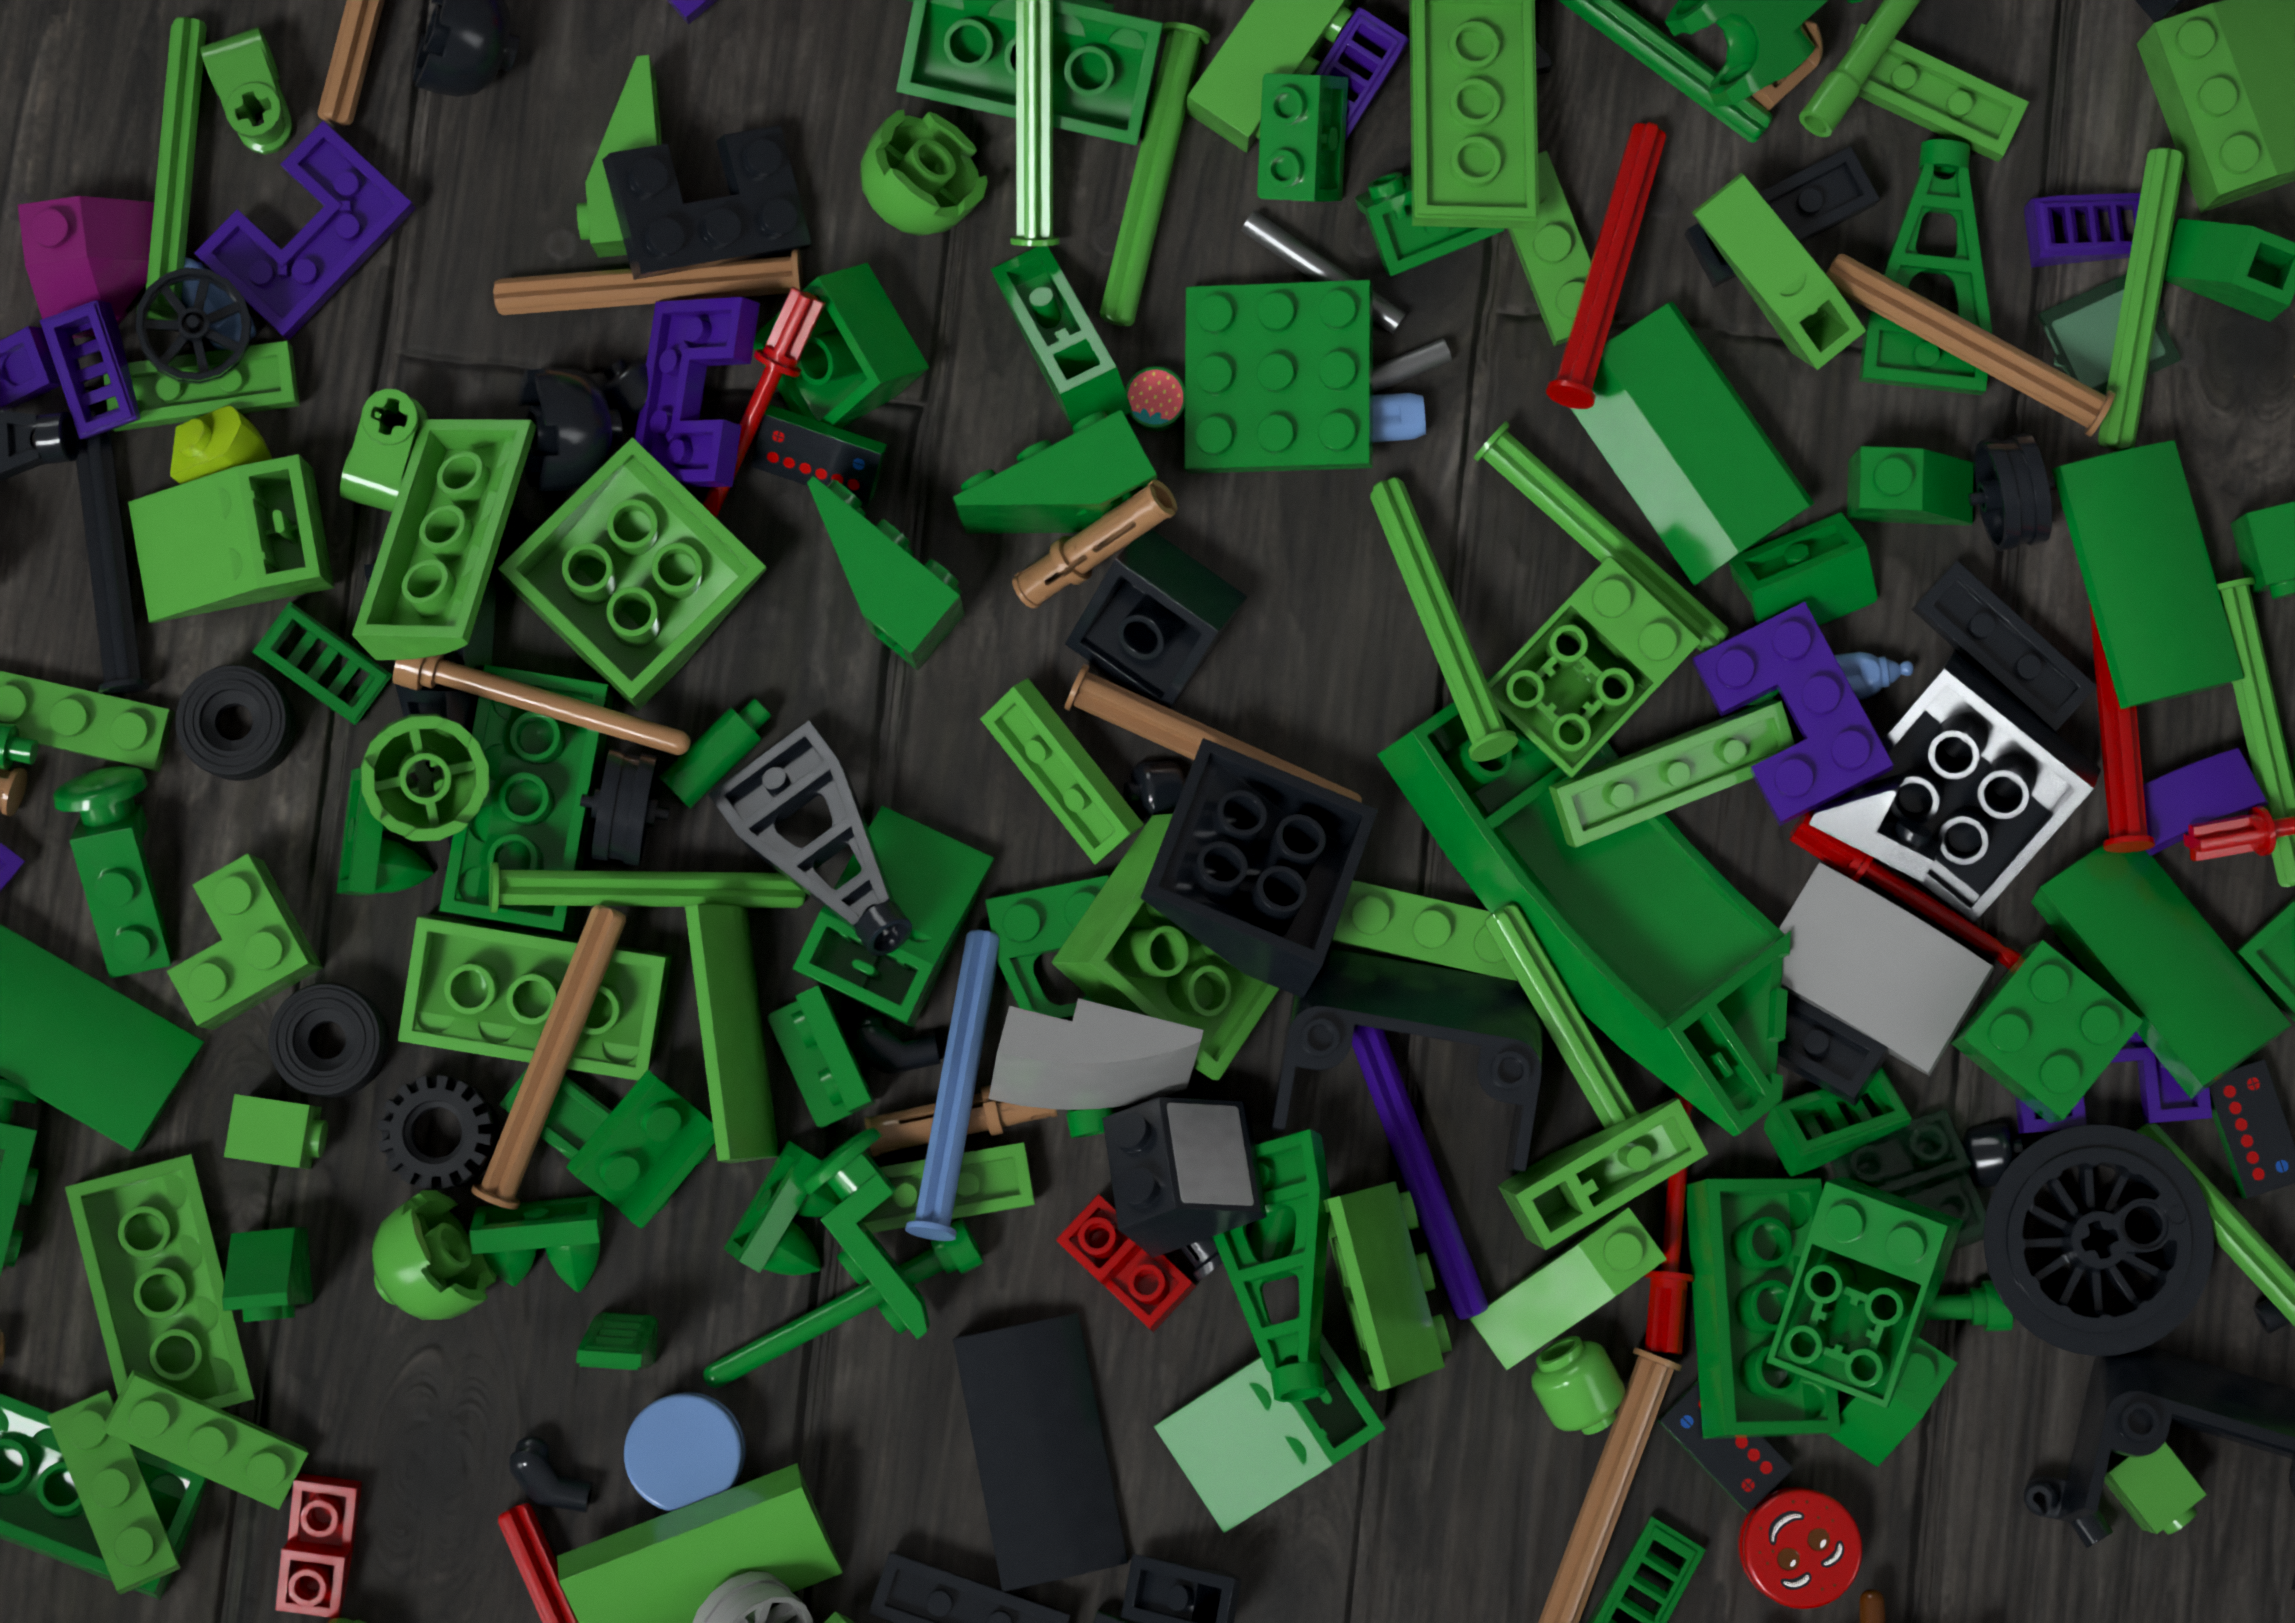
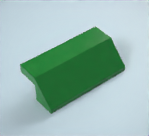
(1688, 445)

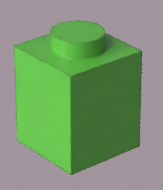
(275, 1132)
(2154, 1489)

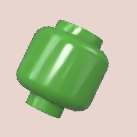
(1578, 1385)

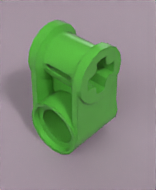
(247, 84)
(381, 453)

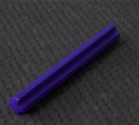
(1419, 1172)

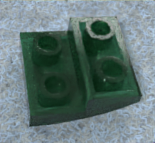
(1922, 1166)

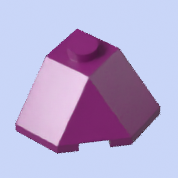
(86, 252)

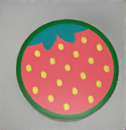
(1156, 398)

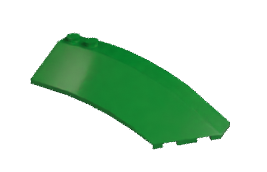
(1630, 921)

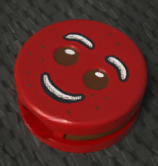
(1800, 1547)

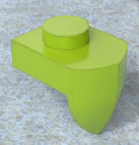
(215, 444)

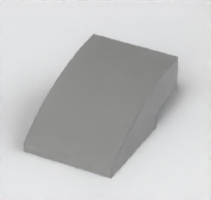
(1879, 968)
(1091, 1062)

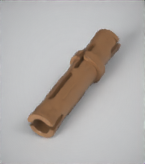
(1075, 557)
(913, 1125)

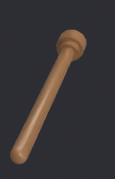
(434, 669)

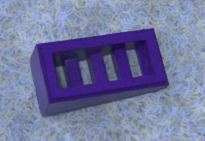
(1381, 36)
(2041, 236)
(59, 336)

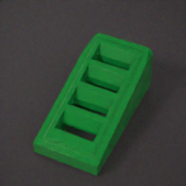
(279, 631)
(1803, 1144)
(619, 1342)
(1626, 1574)

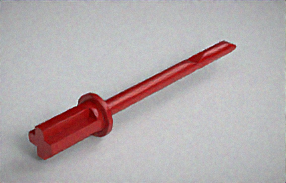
(780, 357)
(2237, 835)
(1856, 864)
(1669, 1286)

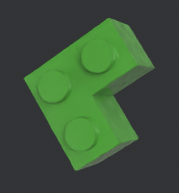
(258, 951)

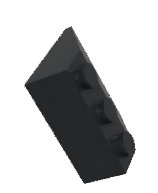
(1982, 782)
(1258, 865)

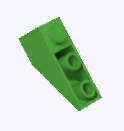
(1779, 273)

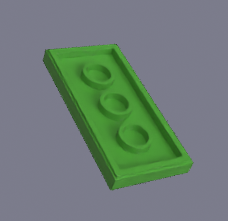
(1473, 113)

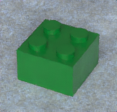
(2046, 1032)

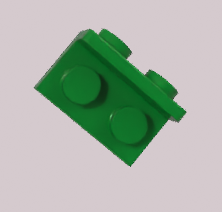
(1302, 137)
(1398, 242)
(820, 1058)
(644, 1149)

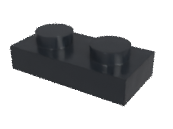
(1829, 1051)

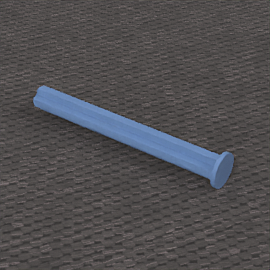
(956, 1088)

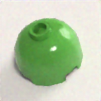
(921, 174)
(441, 798)
(427, 1260)

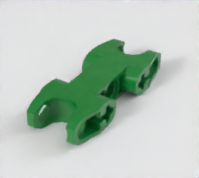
(1761, 38)

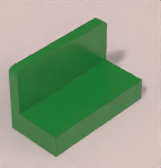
(1814, 565)

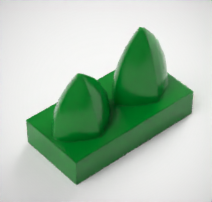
(370, 861)
(564, 1227)
(766, 1232)

